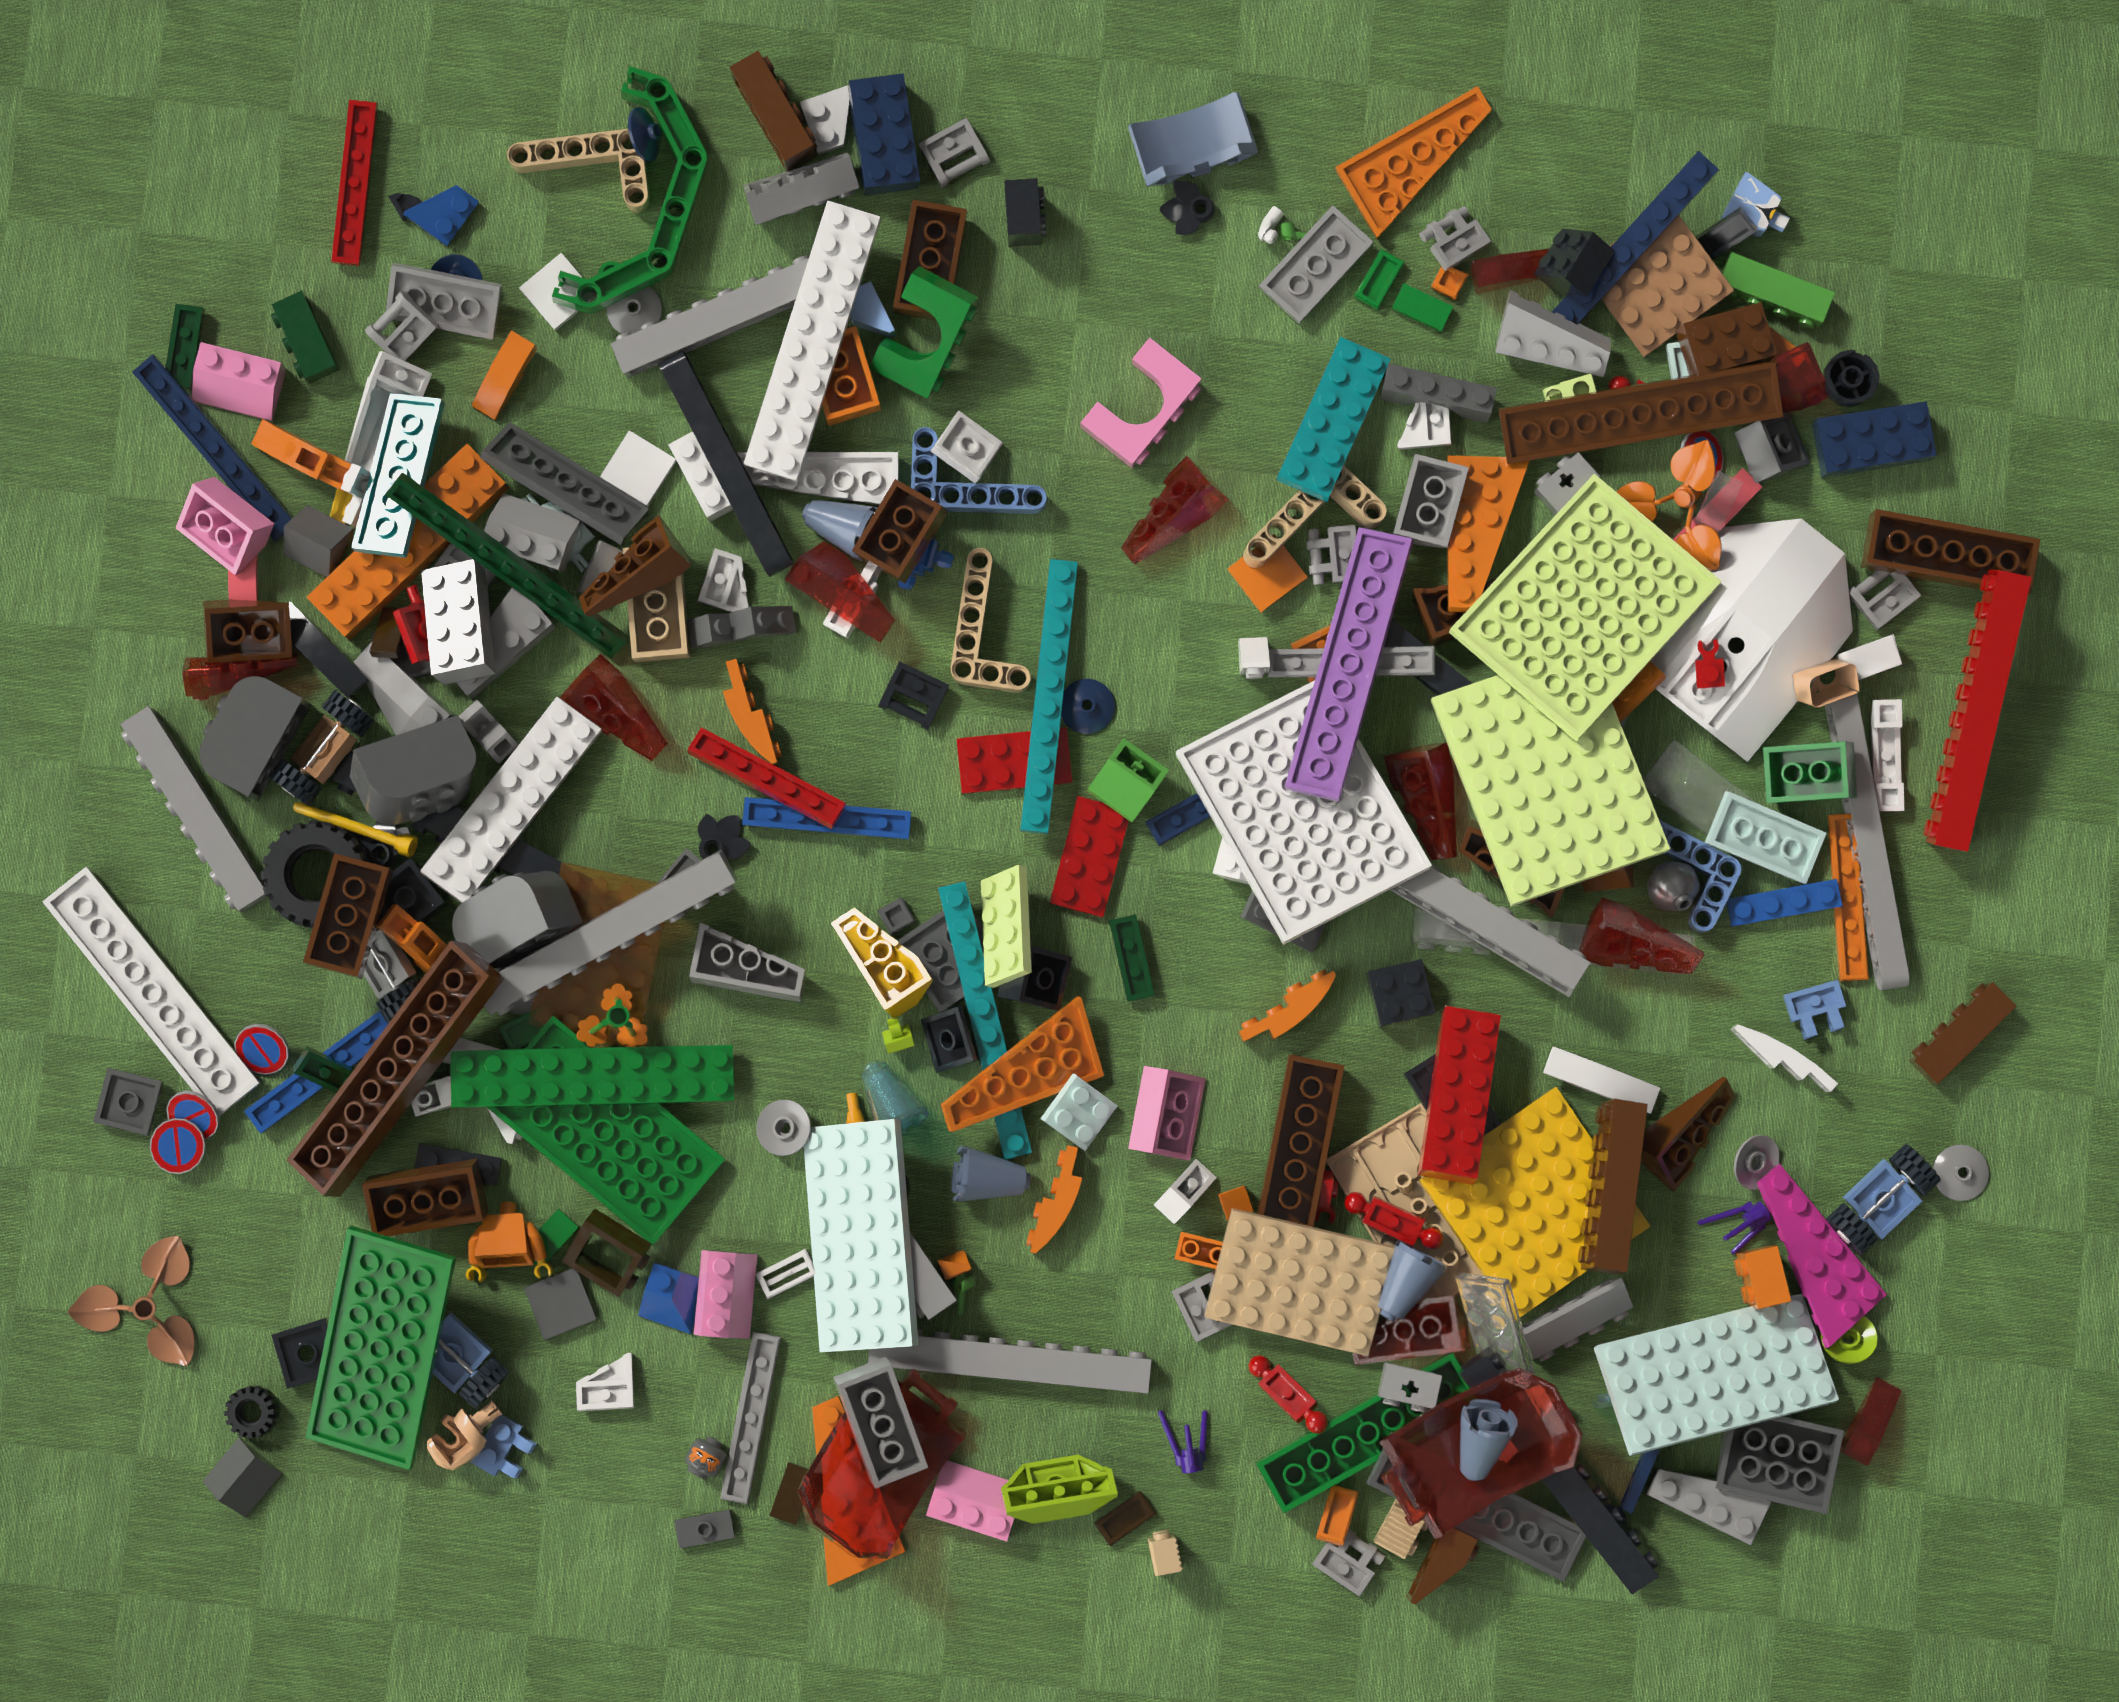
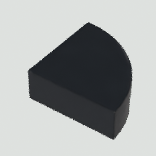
(403, 202)

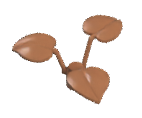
(168, 1341)

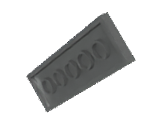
(564, 483)

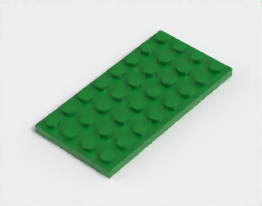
(622, 1154)
(380, 1347)

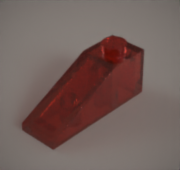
(1505, 270)
(1870, 1422)

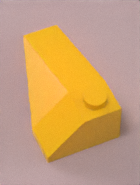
(888, 967)

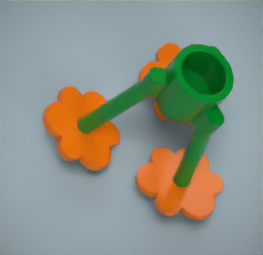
(618, 1005)

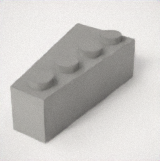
(515, 630)
(742, 967)
(1698, 1497)

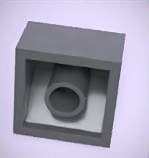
(1771, 448)

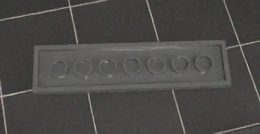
(1513, 1527)

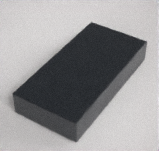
(1726, 233)

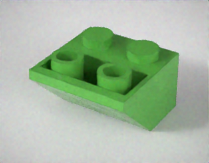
(1127, 780)

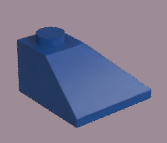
(670, 1298)

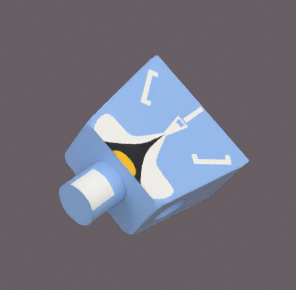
(1758, 203)

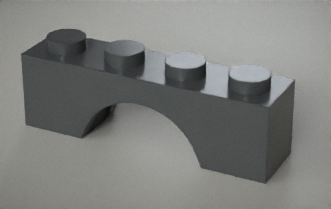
(1463, 397)

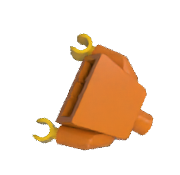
(506, 1242)

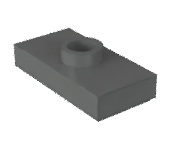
(704, 1528)

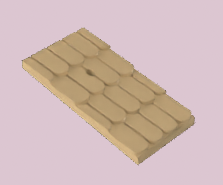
(1387, 1167)

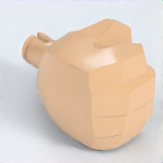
(468, 1435)

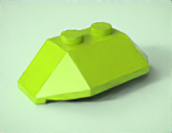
(1058, 1489)

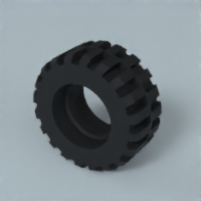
(284, 855)

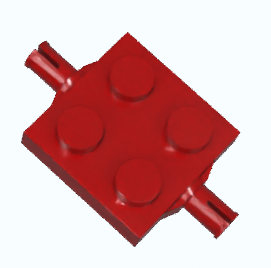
(413, 627)

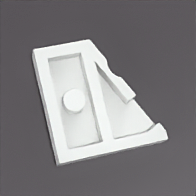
(828, 118)
(724, 583)
(608, 1387)

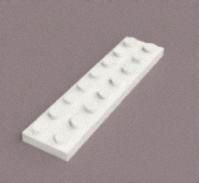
(511, 800)

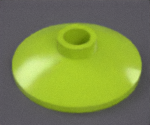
(1863, 1343)

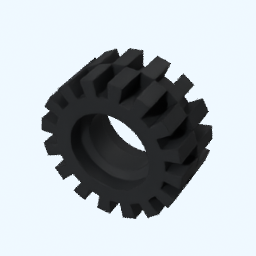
(267, 1405)

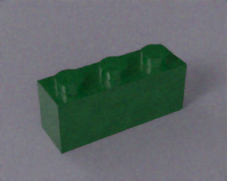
(304, 337)

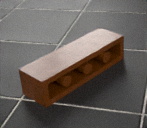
(1962, 1033)

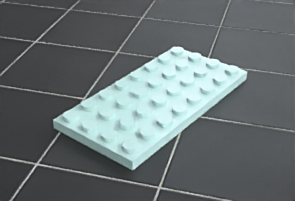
(860, 1236)
(1715, 1374)

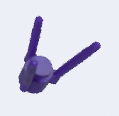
(1754, 1218)
(1191, 1459)

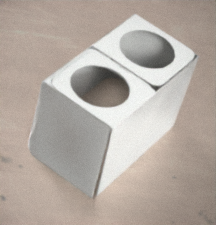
(1873, 657)

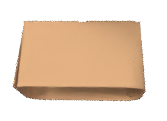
(1845, 675)

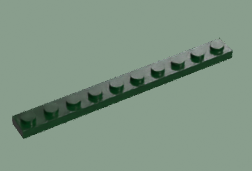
(505, 564)

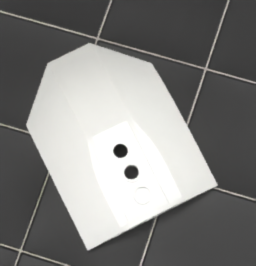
(1790, 607)

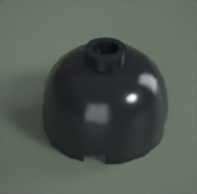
(1850, 378)

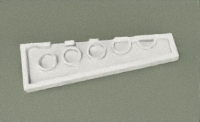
(837, 475)

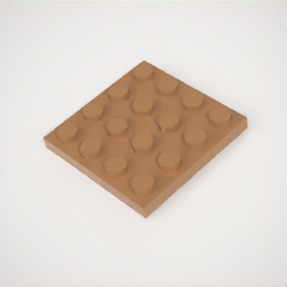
(1666, 288)

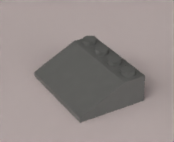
(1781, 1462)

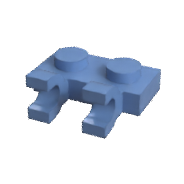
(1815, 1001)
(500, 1440)

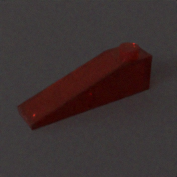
(1800, 379)

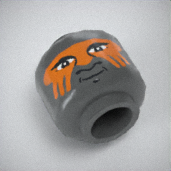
(705, 1457)

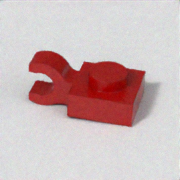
(1328, 1190)

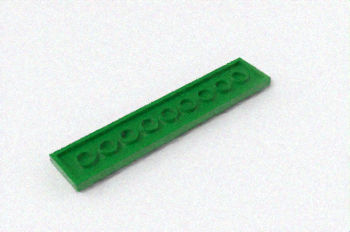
(591, 1076)

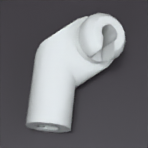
(1270, 221)

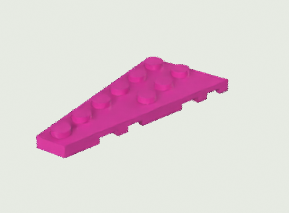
(1824, 1266)

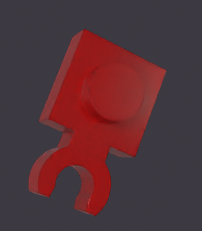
(1709, 670)

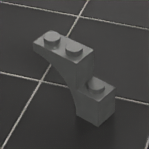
(740, 625)

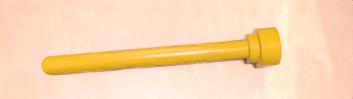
(404, 844)

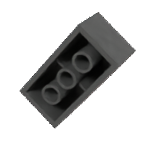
(251, 734)
(415, 772)
(515, 916)

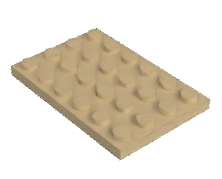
(1299, 1282)

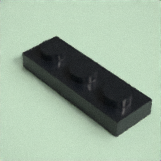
(433, 1155)

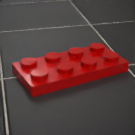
(1002, 761)
(1089, 858)

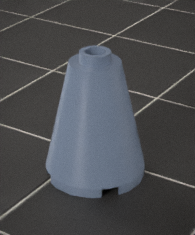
(838, 522)
(986, 1176)
(1407, 1280)
(1484, 1436)

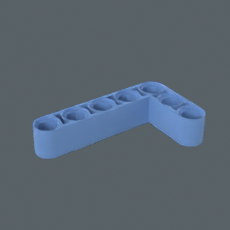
(966, 490)
(1711, 869)

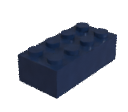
(883, 134)
(1874, 439)

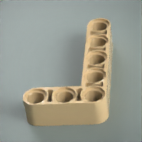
(588, 156)
(1307, 507)
(975, 629)

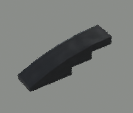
(325, 654)

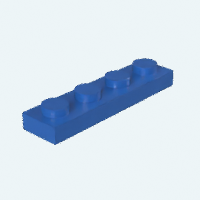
(1784, 902)

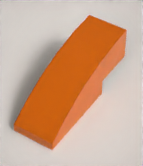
(504, 375)

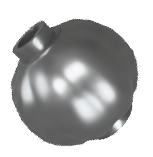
(1673, 886)

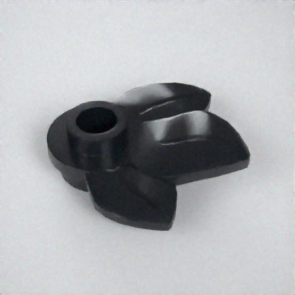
(1183, 208)
(724, 835)
(375, 848)

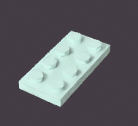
(1765, 837)

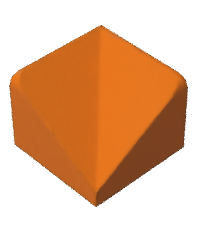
(1236, 1199)
(954, 1264)

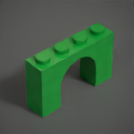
(952, 310)

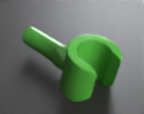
(1287, 232)
(961, 1285)

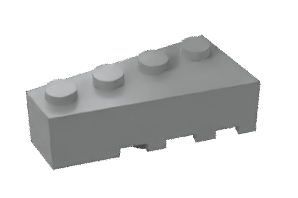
(801, 188)
(1550, 338)

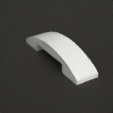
(1886, 754)

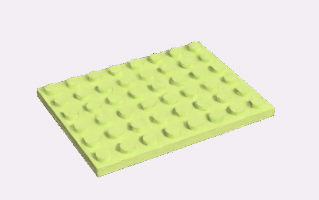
(1585, 607)
(1543, 800)

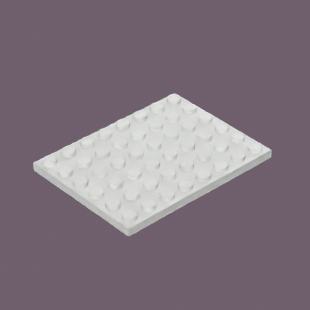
(1299, 850)

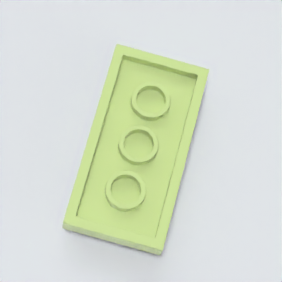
(1006, 926)

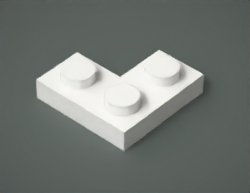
(354, 483)

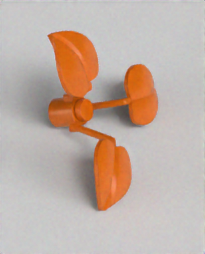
(1696, 469)

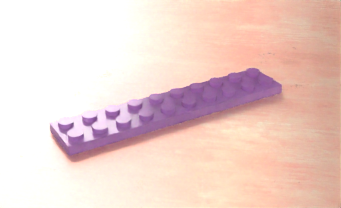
(1349, 664)

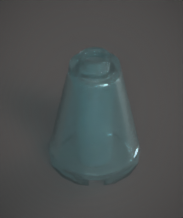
(891, 1096)

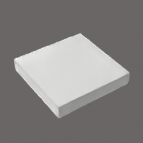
(540, 289)
(967, 447)
(638, 468)

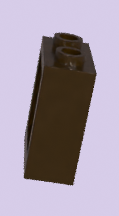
(619, 1237)

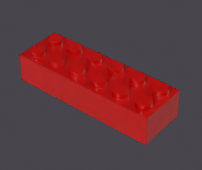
(1459, 1095)

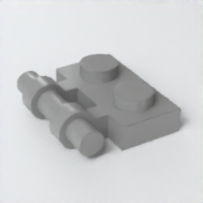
(1460, 244)
(1340, 545)
(1344, 1568)

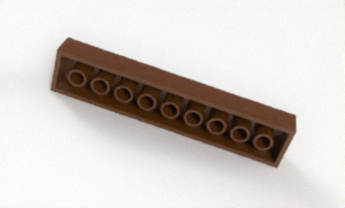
(395, 1069)

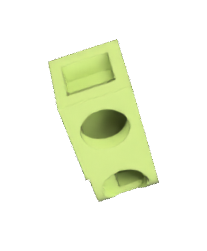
(1570, 387)

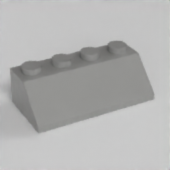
(1576, 1317)

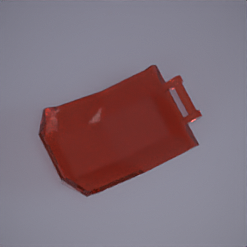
(1429, 1451)
(842, 1499)

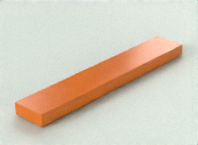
(1849, 917)

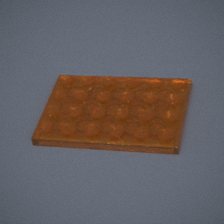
(633, 967)

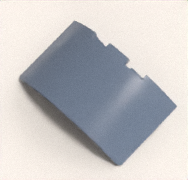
(1193, 141)

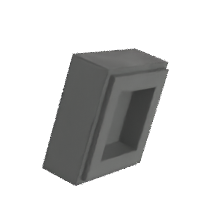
(896, 916)

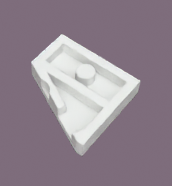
(1426, 427)

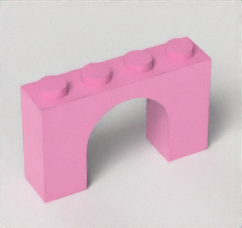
(1131, 441)

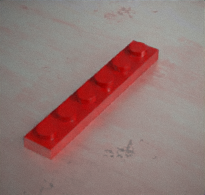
(354, 183)
(766, 778)

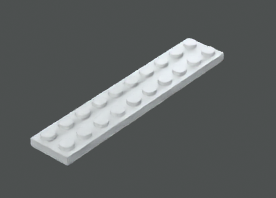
(812, 341)
(150, 991)

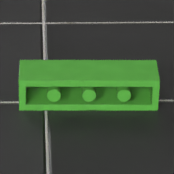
(1777, 291)

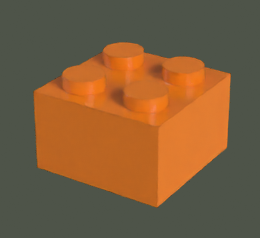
(1762, 1277)

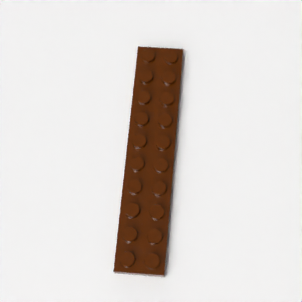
(1641, 412)

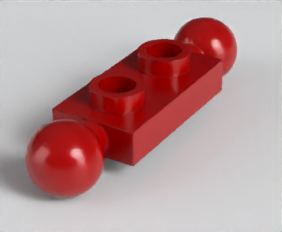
(1394, 1220)
(1288, 1394)

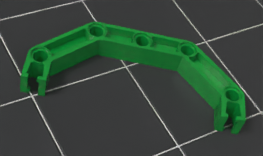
(669, 232)

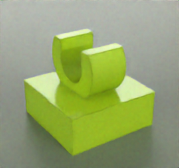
(897, 1036)

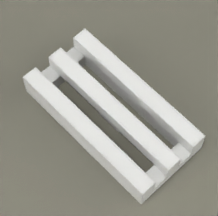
(808, 1263)

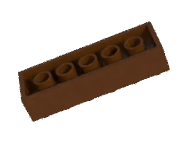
(1944, 550)
(1300, 1140)
(1613, 1186)

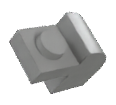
(487, 731)

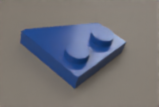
(443, 213)

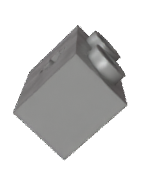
(1550, 491)
(1426, 1385)

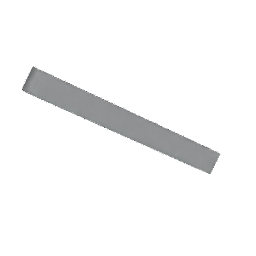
(1877, 889)

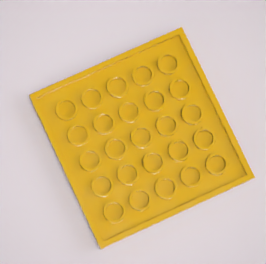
(1527, 1201)

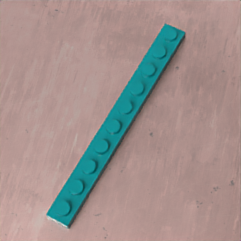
(1049, 696)
(980, 1005)

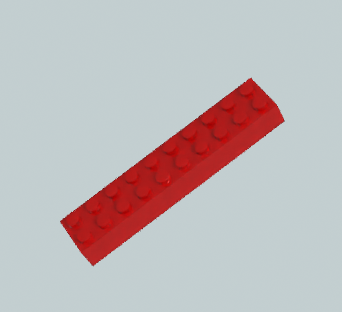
(1977, 709)

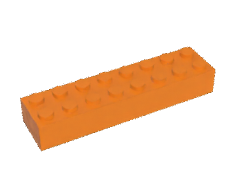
(371, 581)

